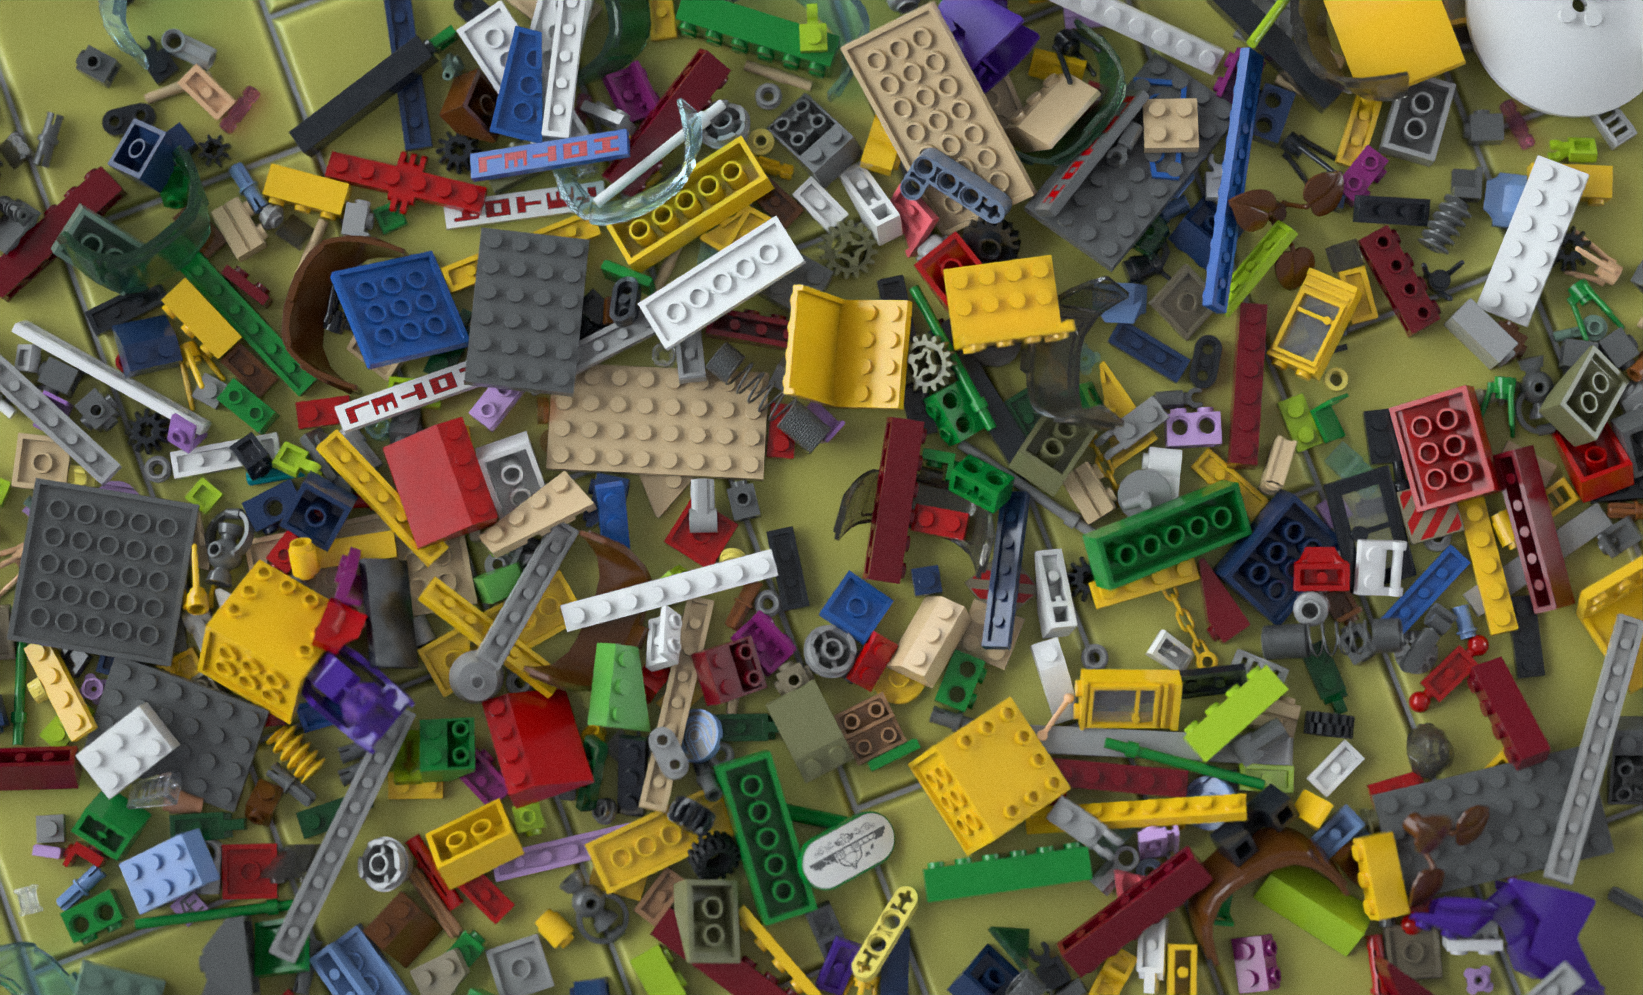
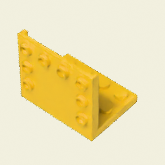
(1004, 304)
(847, 350)
(1605, 599)
(264, 640)
(989, 776)

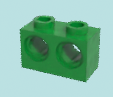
(248, 407)
(957, 411)
(981, 483)
(954, 678)
(92, 911)

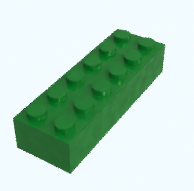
(754, 33)
(1167, 534)
(764, 836)
(1007, 874)

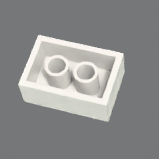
(128, 750)

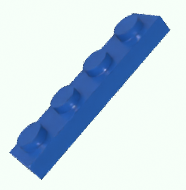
(1428, 587)

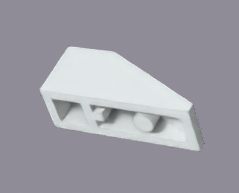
(872, 204)
(1053, 595)
(1054, 676)

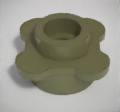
(1370, 819)

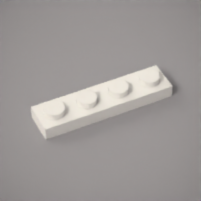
(216, 457)

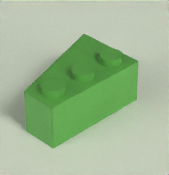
(618, 689)

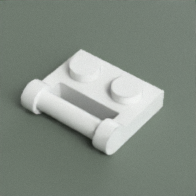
(1371, 567)

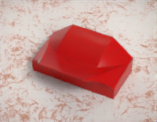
(1321, 570)
(338, 626)

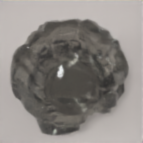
(1429, 750)

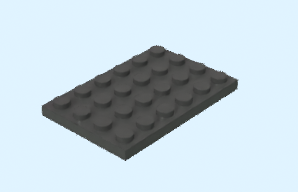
(527, 312)
(213, 728)

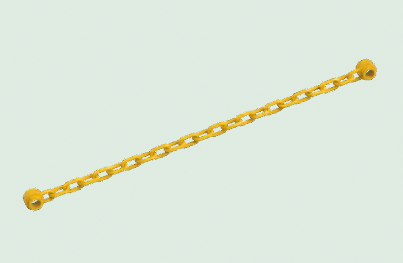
(1189, 628)

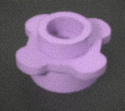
(86, 689)
(1471, 976)

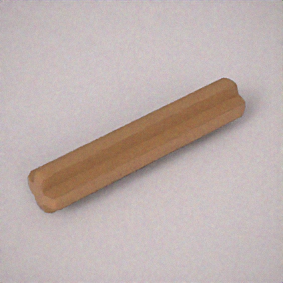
(435, 903)

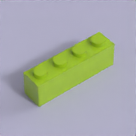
(1235, 713)
(657, 973)

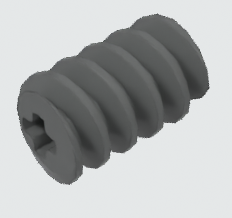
(1445, 224)

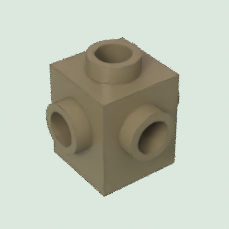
(789, 669)

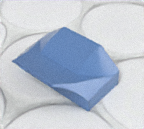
(1502, 197)
(1129, 309)
(1339, 830)

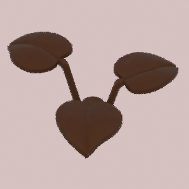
(1259, 206)
(1429, 833)

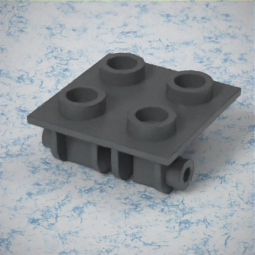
(15, 222)

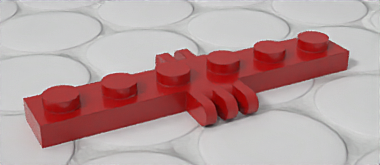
(406, 182)

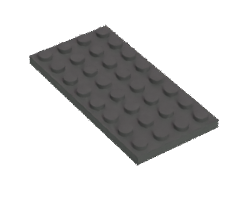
(1120, 204)
(1519, 826)

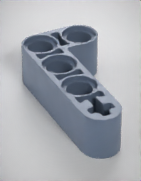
(956, 190)

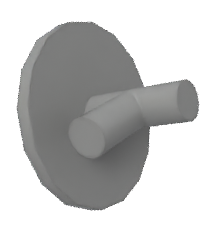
(1143, 491)

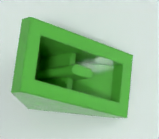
(497, 583)

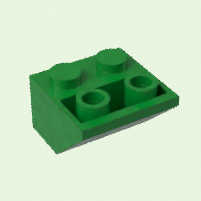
(446, 748)
(111, 825)

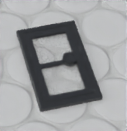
(1369, 510)

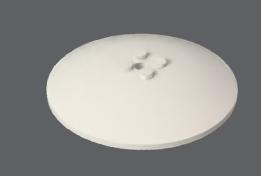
(1558, 56)

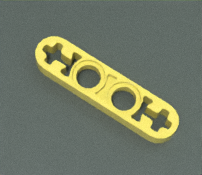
(889, 935)

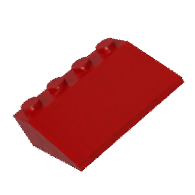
(1445, 448)
(440, 483)
(537, 745)

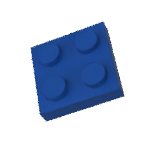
(856, 607)

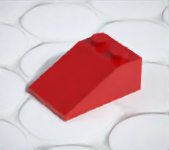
(948, 254)
(1597, 465)

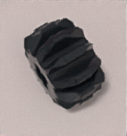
(449, 148)
(1574, 255)
(139, 430)
(1078, 578)
(691, 816)

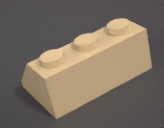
(1050, 113)
(930, 640)

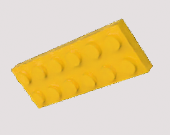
(542, 624)
(648, 845)

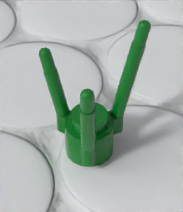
(1583, 293)
(1504, 389)

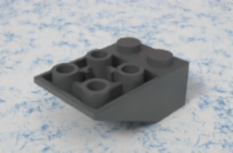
(815, 140)
(1626, 762)

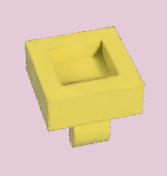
(80, 476)

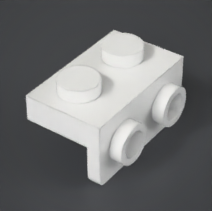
(663, 640)
(1484, 941)

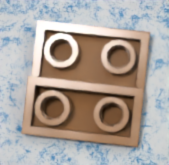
(870, 728)

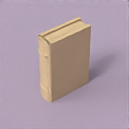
(1277, 465)

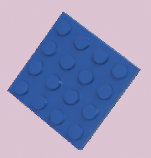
(400, 309)

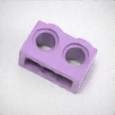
(494, 406)
(1194, 436)

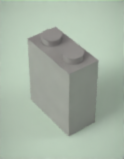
(1481, 335)

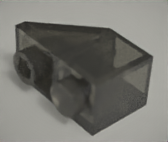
(291, 863)

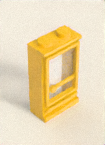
(1314, 325)
(1128, 698)

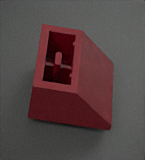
(729, 671)

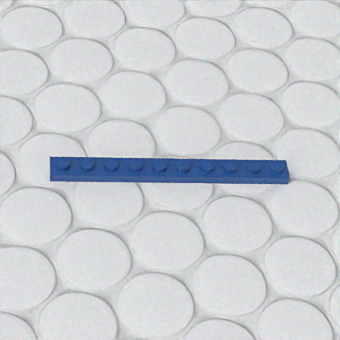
(1233, 179)

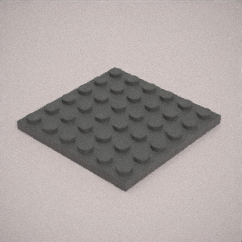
(103, 572)

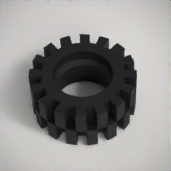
(1329, 724)
(706, 848)

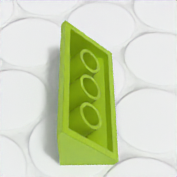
(1314, 906)

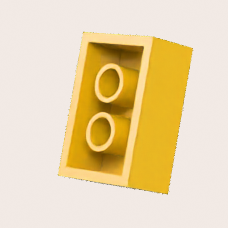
(474, 844)

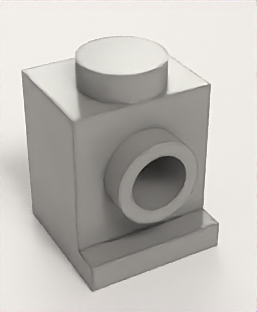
(357, 218)

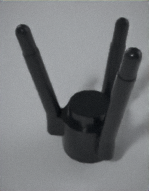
(1068, 43)
(1296, 145)
(1440, 279)
(335, 319)

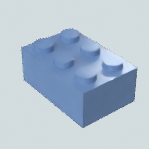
(169, 871)

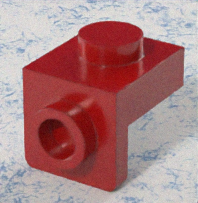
(654, 681)
(85, 851)

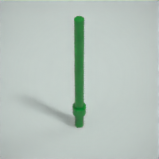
(979, 404)
(19, 716)
(1132, 749)
(272, 907)

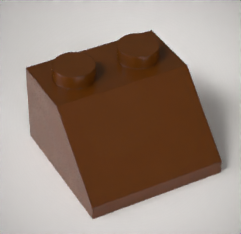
(471, 106)
(403, 929)

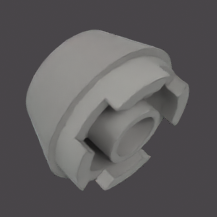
(727, 126)
(829, 651)
(474, 680)
(385, 864)

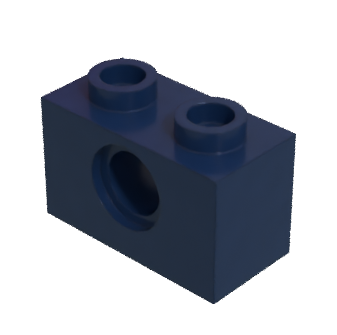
(259, 507)

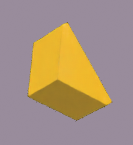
(1312, 809)

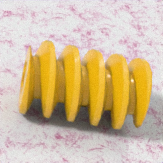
(296, 752)

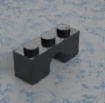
(1267, 809)

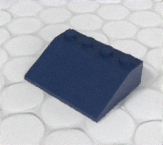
(1263, 563)

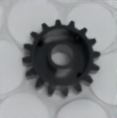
(1005, 240)

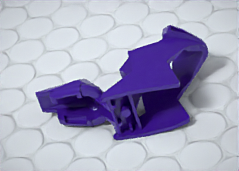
(988, 37)
(365, 708)
(1536, 921)

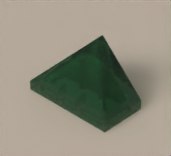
(1014, 942)

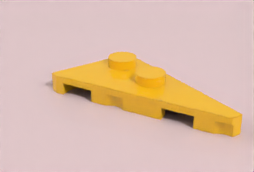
(1121, 404)

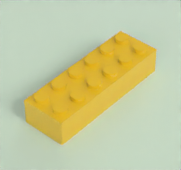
(712, 193)

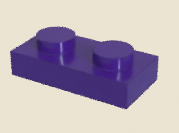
(838, 966)

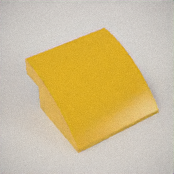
(1395, 38)

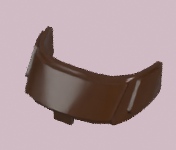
(309, 298)
(617, 570)
(1273, 852)

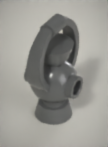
(1527, 391)
(225, 552)
(595, 908)

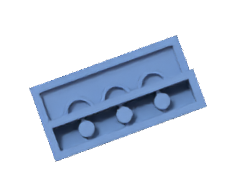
(357, 967)

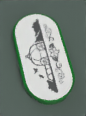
(846, 850)

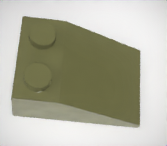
(1584, 397)
(1051, 453)
(810, 731)
(708, 920)

